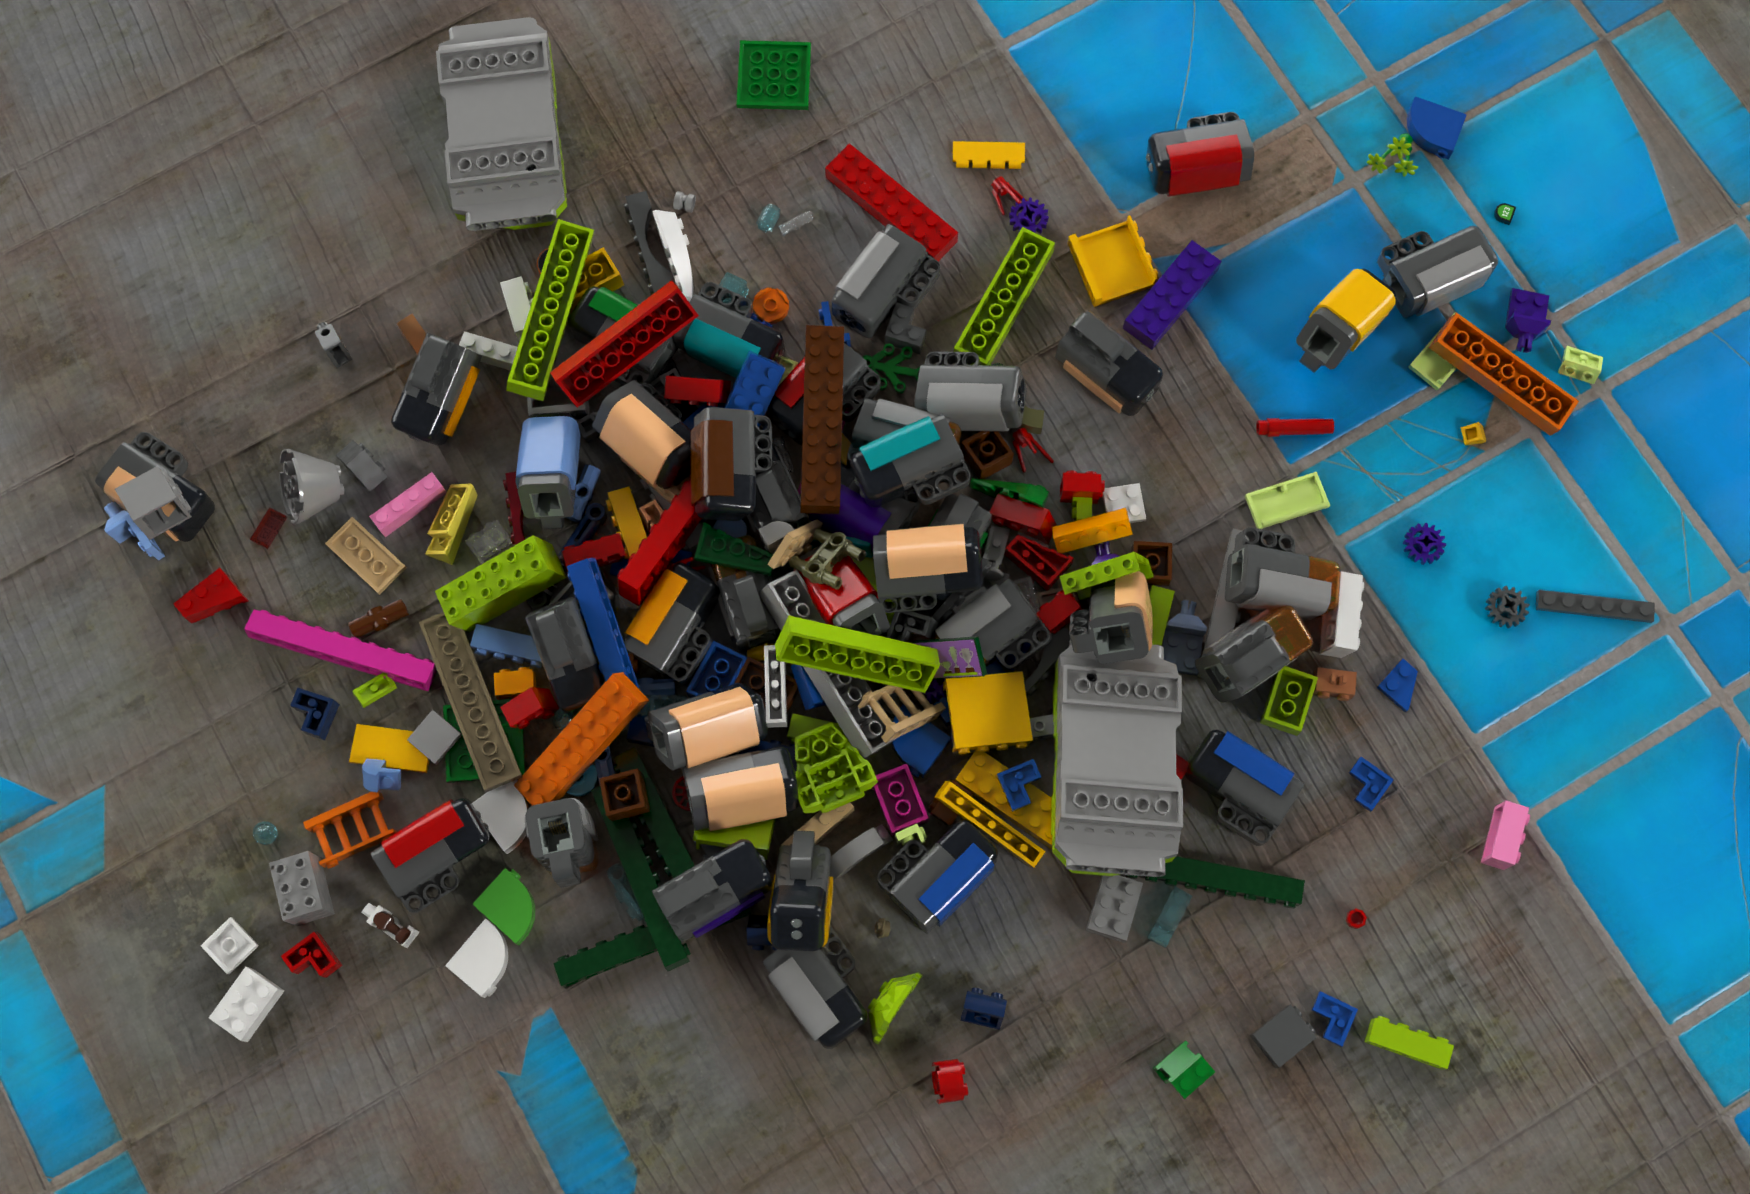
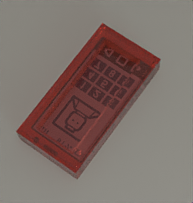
(268, 528)

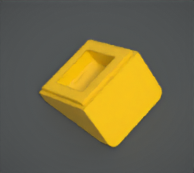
(1473, 434)

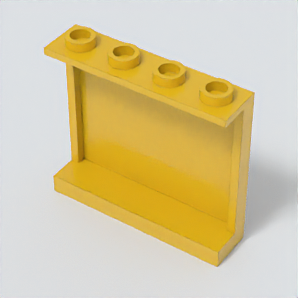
(1113, 262)
(988, 712)

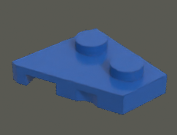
(1400, 684)

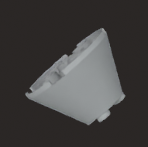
(308, 485)

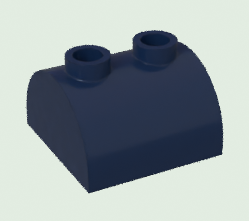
(757, 932)
(984, 1009)

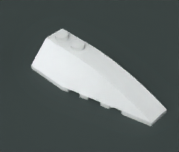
(675, 249)

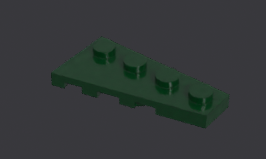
(724, 550)

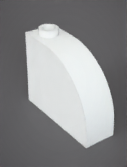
(505, 814)
(481, 959)

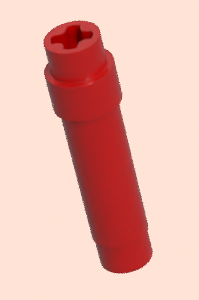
(1274, 427)

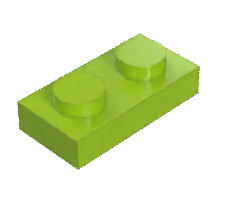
(374, 689)

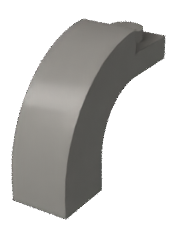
(858, 850)

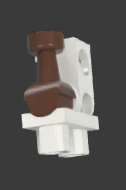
(383, 920)

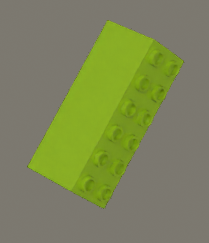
(500, 583)

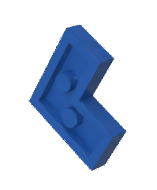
(1014, 781)
(1374, 782)
(1340, 1016)

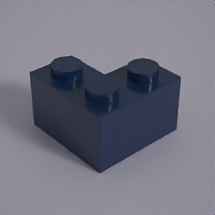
(319, 712)

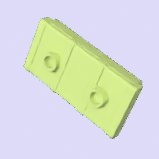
(1432, 367)
(1287, 500)

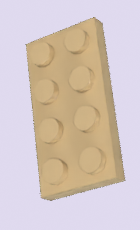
(795, 544)
(365, 555)

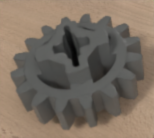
(1503, 600)

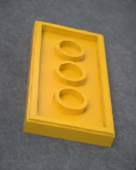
(387, 745)

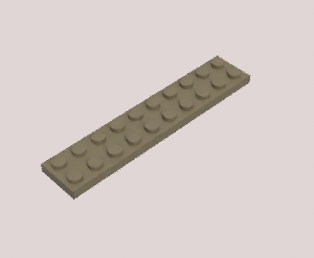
(471, 702)

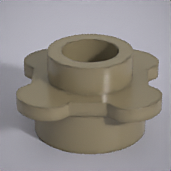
(882, 928)

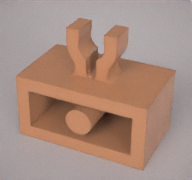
(1335, 684)

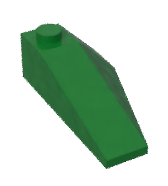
(1024, 492)

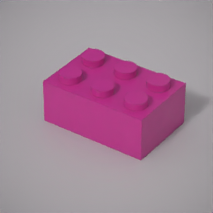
(899, 799)

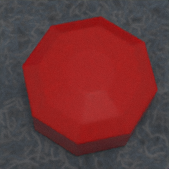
(1356, 918)

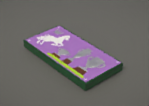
(957, 657)

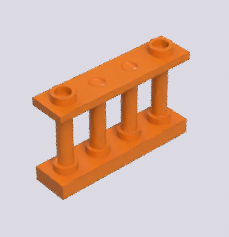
(335, 817)

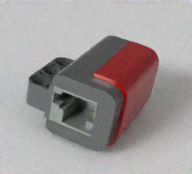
(853, 604)

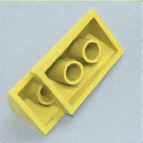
(451, 522)

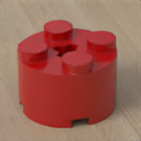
(949, 1081)

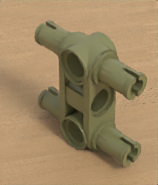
(833, 550)

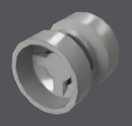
(684, 201)

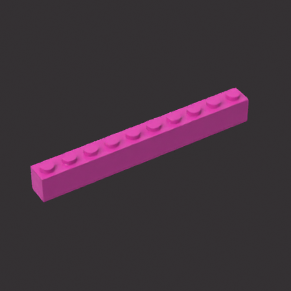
(340, 649)

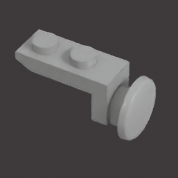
(995, 551)

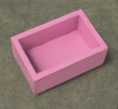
(1505, 835)

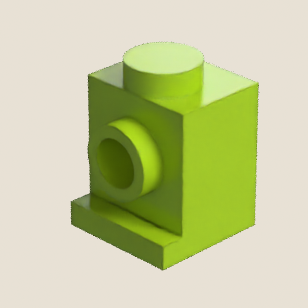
(1081, 508)

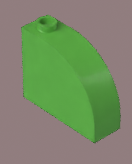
(508, 905)

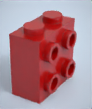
(1081, 485)

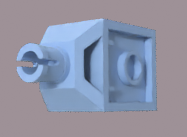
(122, 527)

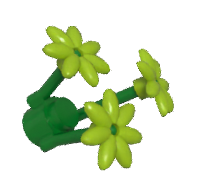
(1401, 146)

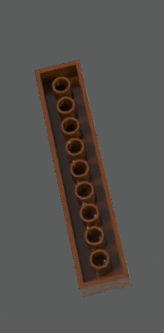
(822, 420)

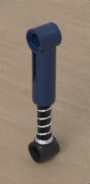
(584, 531)

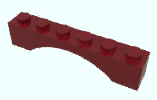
(514, 504)

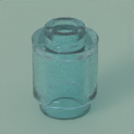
(768, 218)

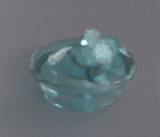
(561, 719)
(265, 833)

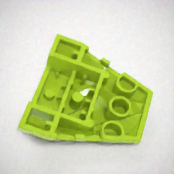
(829, 770)
(889, 1002)

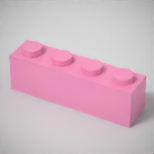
(408, 504)

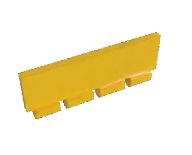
(988, 152)

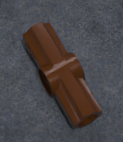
(378, 618)

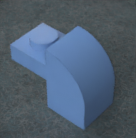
(378, 777)

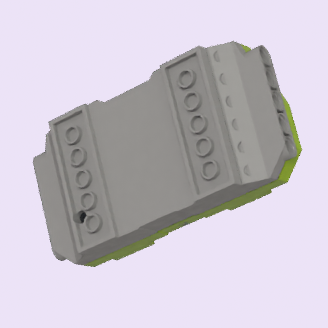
(502, 125)
(1116, 764)

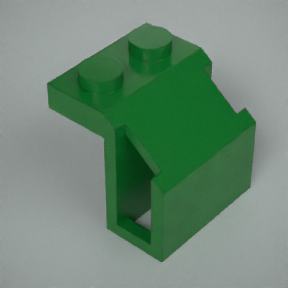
(1184, 1069)

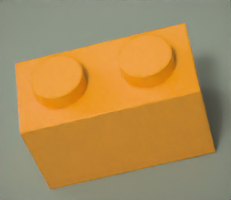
(510, 683)

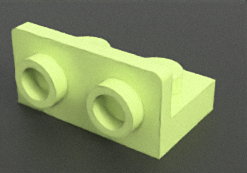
(1581, 365)
(909, 833)

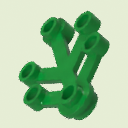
(890, 367)

